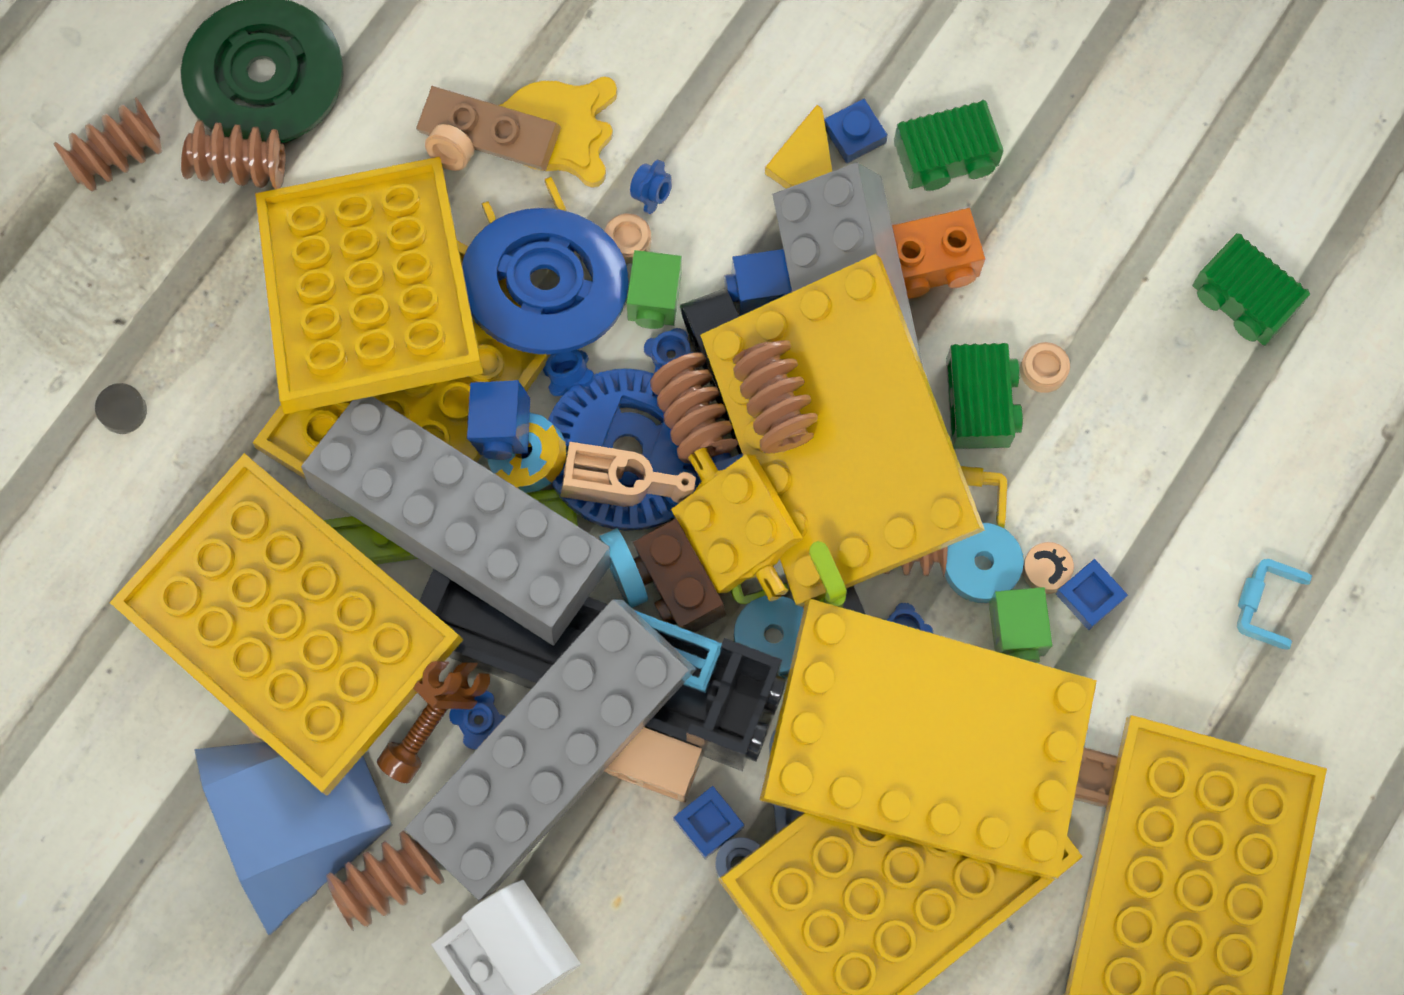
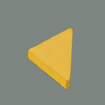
(803, 154)

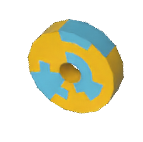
(541, 465)

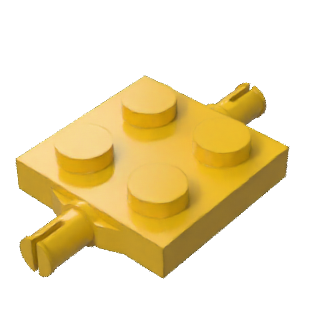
(737, 524)

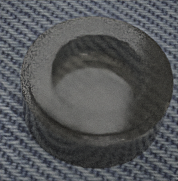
(120, 408)

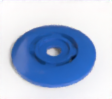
(550, 319)
(594, 418)

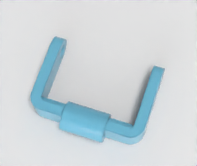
(1252, 595)

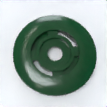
(304, 79)

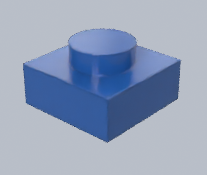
(855, 130)
(1091, 594)
(708, 822)

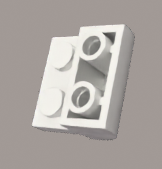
(506, 947)

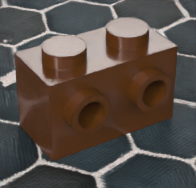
(679, 577)

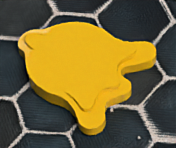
(575, 112)

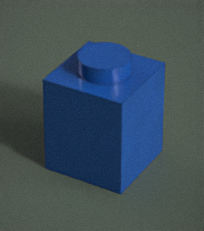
(757, 279)
(498, 419)

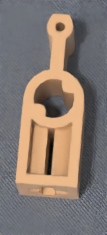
(594, 472)
(658, 764)

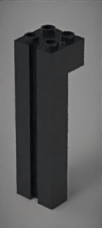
(719, 721)

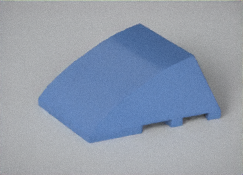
(284, 828)

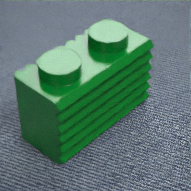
(948, 146)
(1249, 290)
(981, 396)

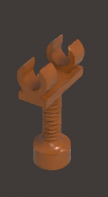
(401, 759)

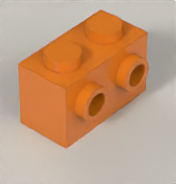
(939, 251)

